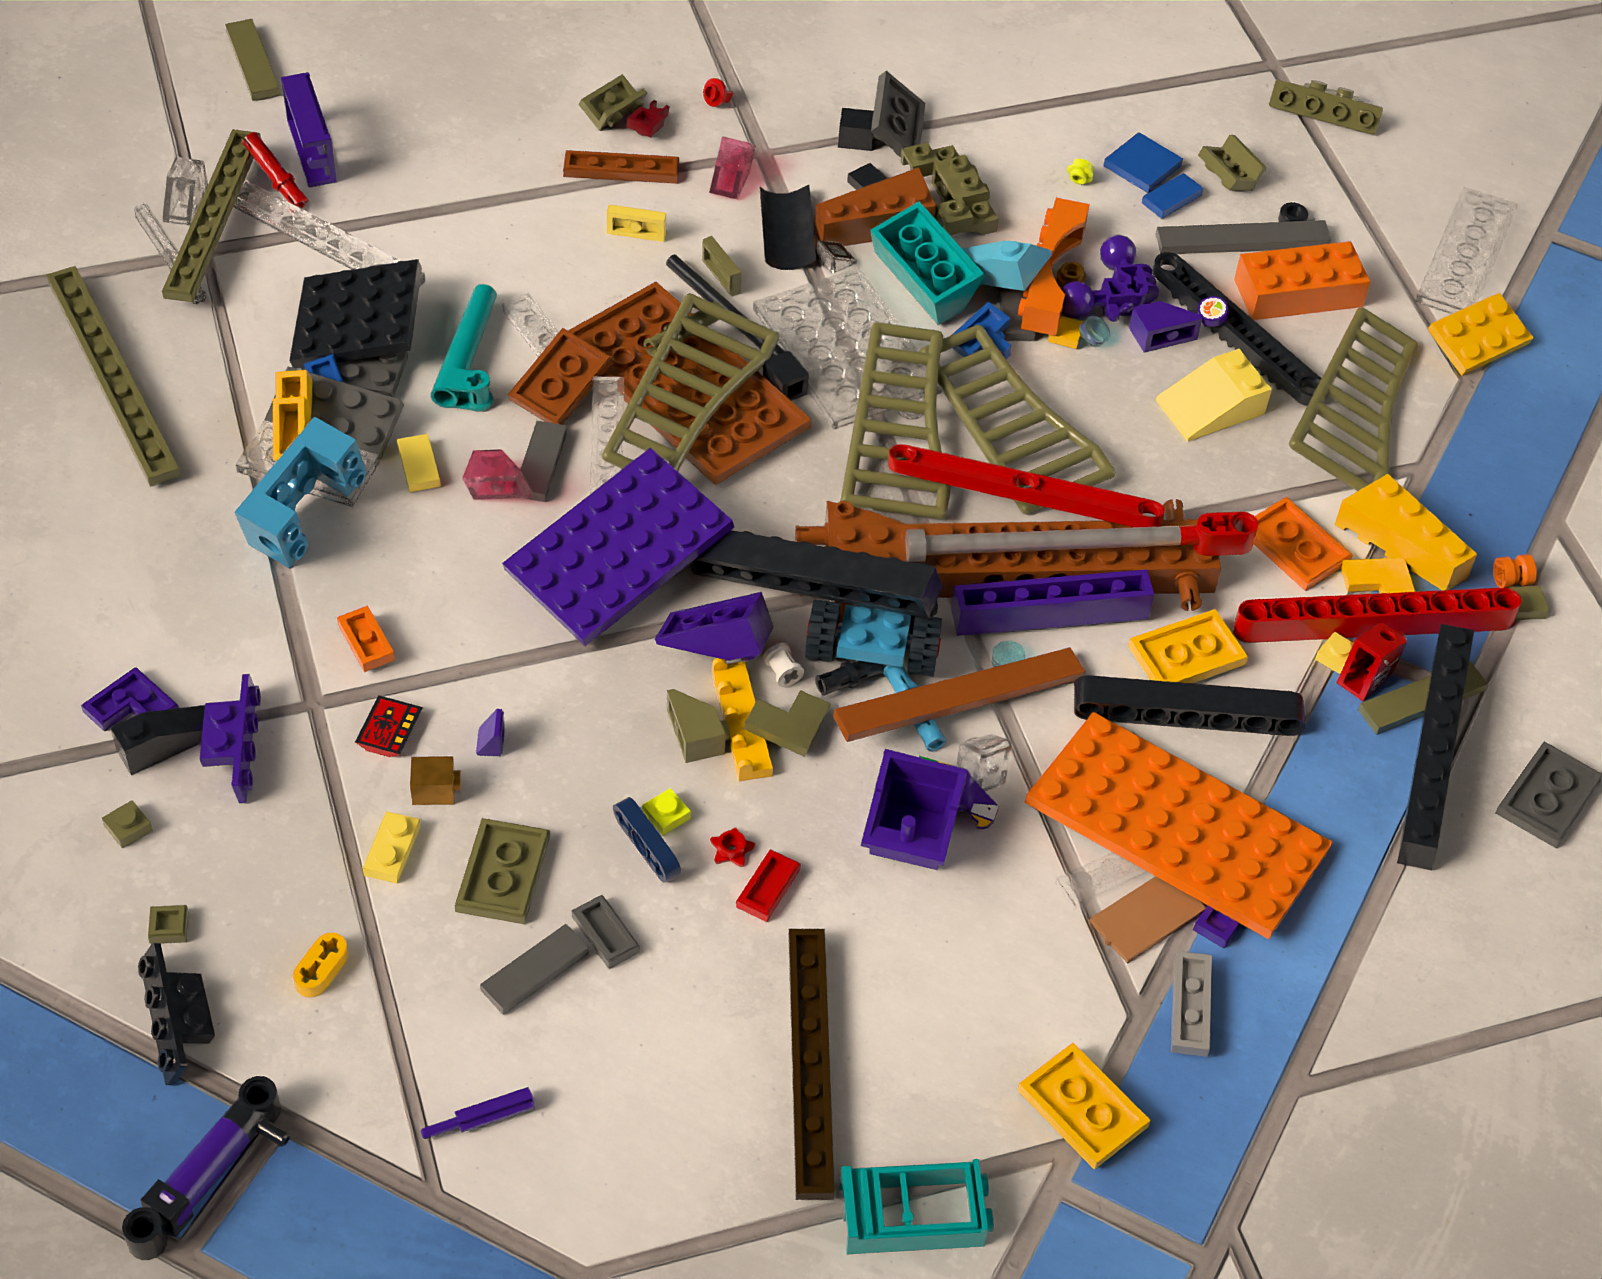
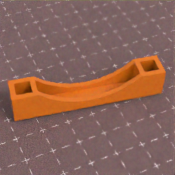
(1044, 297)

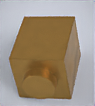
(434, 780)

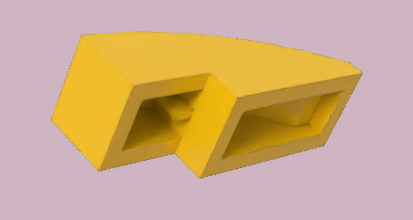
(290, 408)

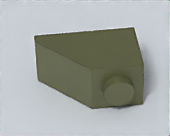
(696, 726)

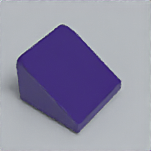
(491, 735)

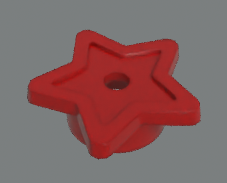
(731, 838)

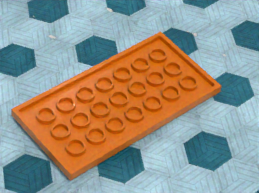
(1180, 824)

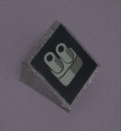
(834, 256)

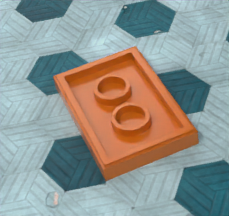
(1298, 544)

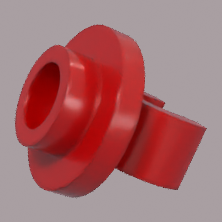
(716, 93)

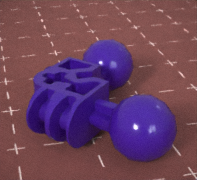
(1126, 289)

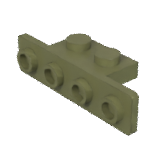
(1326, 105)

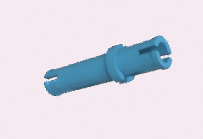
(928, 729)

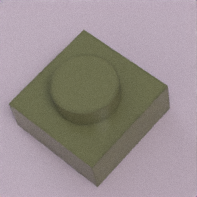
(127, 824)

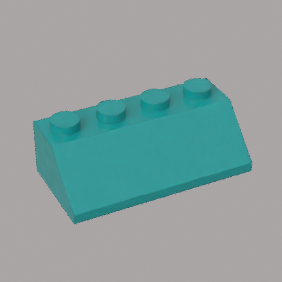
(927, 262)

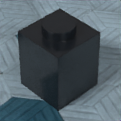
(856, 129)
(787, 375)

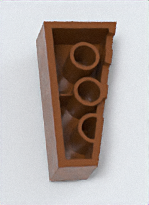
(854, 214)

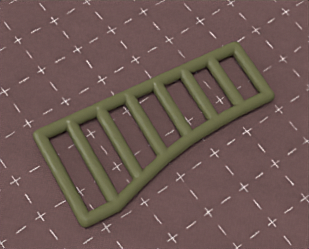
(1021, 393)
(718, 394)
(1387, 400)
(863, 425)

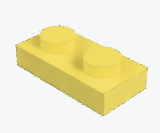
(636, 223)
(391, 847)

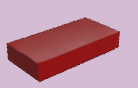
(768, 885)

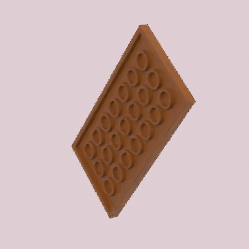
(743, 428)

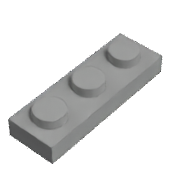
(1191, 1003)

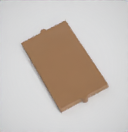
(1145, 917)

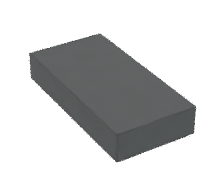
(605, 931)

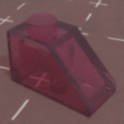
(732, 167)
(494, 476)

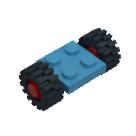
(873, 637)

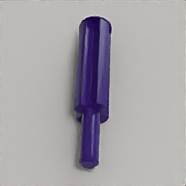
(484, 1113)

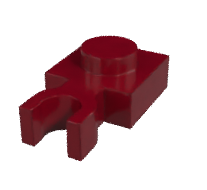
(648, 121)

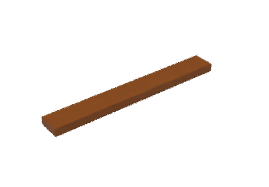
(957, 694)

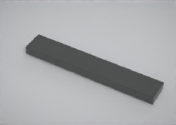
(1242, 236)

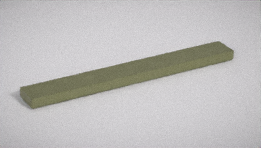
(209, 220)

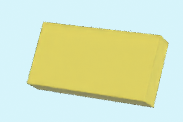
(418, 463)

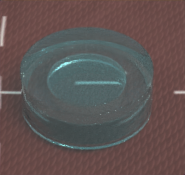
(1094, 331)
(1007, 652)

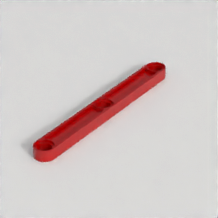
(1045, 490)

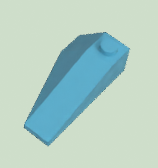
(1008, 263)

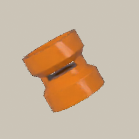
(1514, 571)

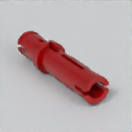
(271, 166)

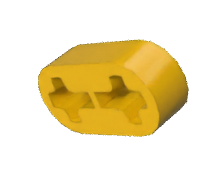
(325, 967)

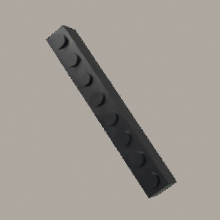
(822, 572)
(1435, 748)

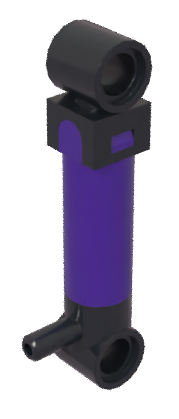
(171, 1202)

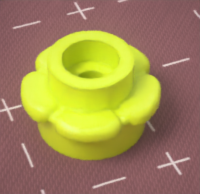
(1081, 171)

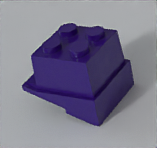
(913, 810)

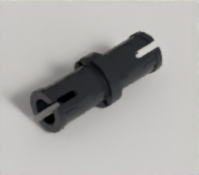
(847, 675)

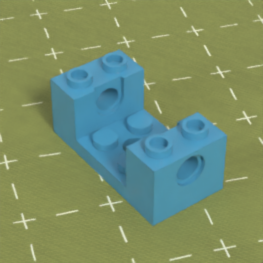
(269, 510)

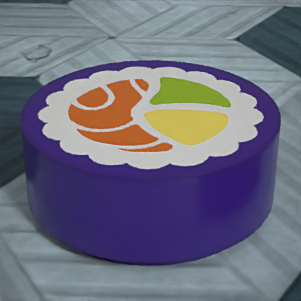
(1213, 311)

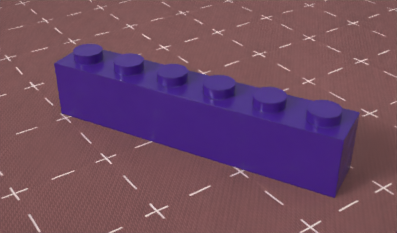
(1052, 602)

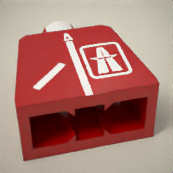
(1376, 647)

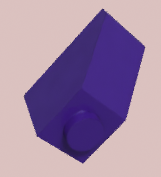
(1163, 325)

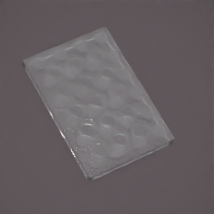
(829, 334)

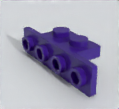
(229, 736)

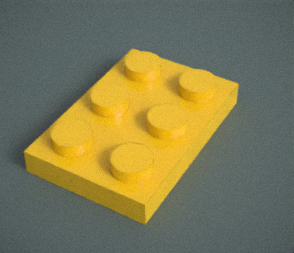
(1480, 333)
(1188, 649)
(1083, 1105)

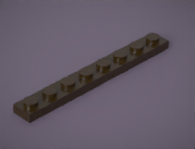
(810, 1066)

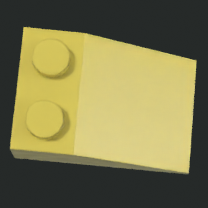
(1216, 396)

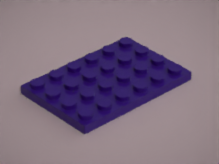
(618, 546)

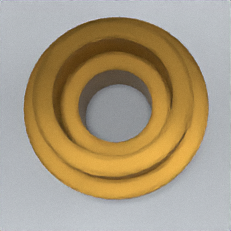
(1071, 272)

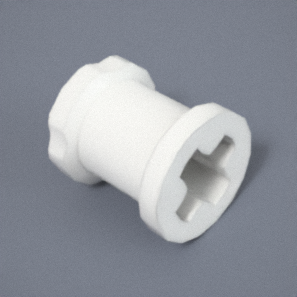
(784, 666)

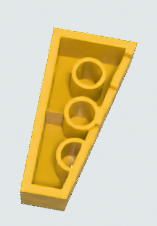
(1407, 530)

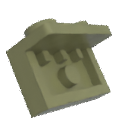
(612, 102)
(1233, 164)

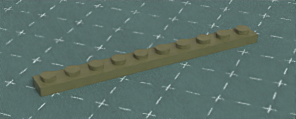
(113, 377)

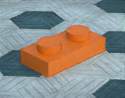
(366, 638)

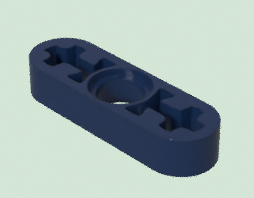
(646, 839)

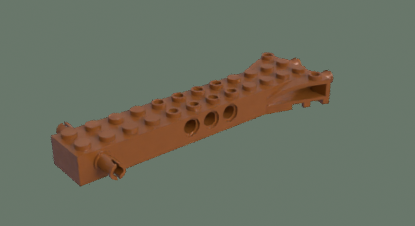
(1170, 568)

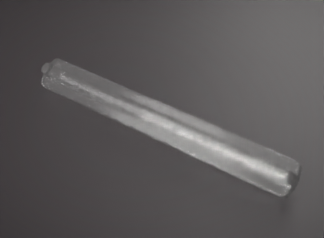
(161, 241)

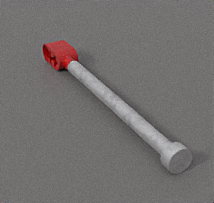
(1212, 536)

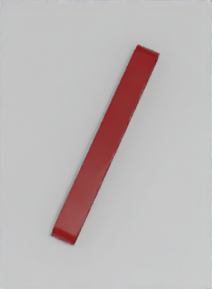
(1355, 614)

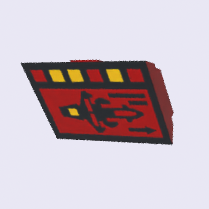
(388, 726)

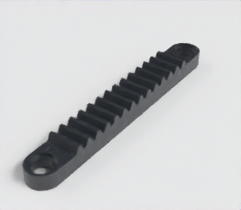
(1239, 329)

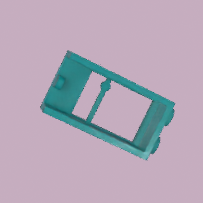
(865, 1212)

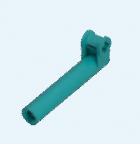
(456, 383)

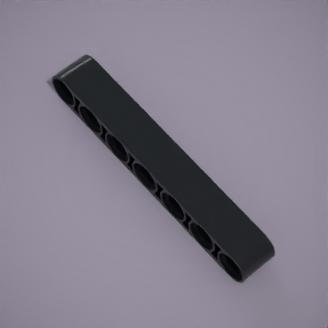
(1190, 705)

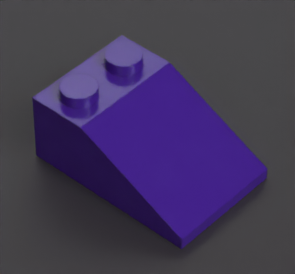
(720, 629)

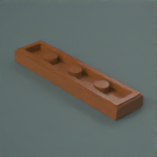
(621, 166)

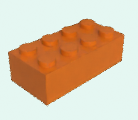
(1301, 280)

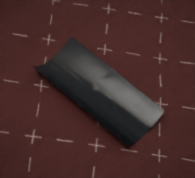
(788, 228)

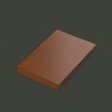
(560, 378)

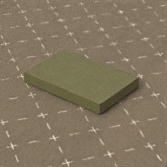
(502, 871)

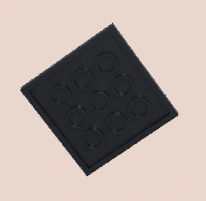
(357, 313)

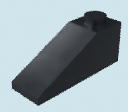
(157, 736)

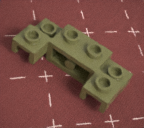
(959, 187)

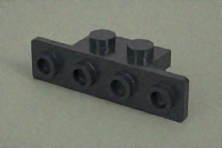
(176, 1010)

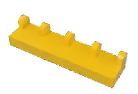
(736, 703)

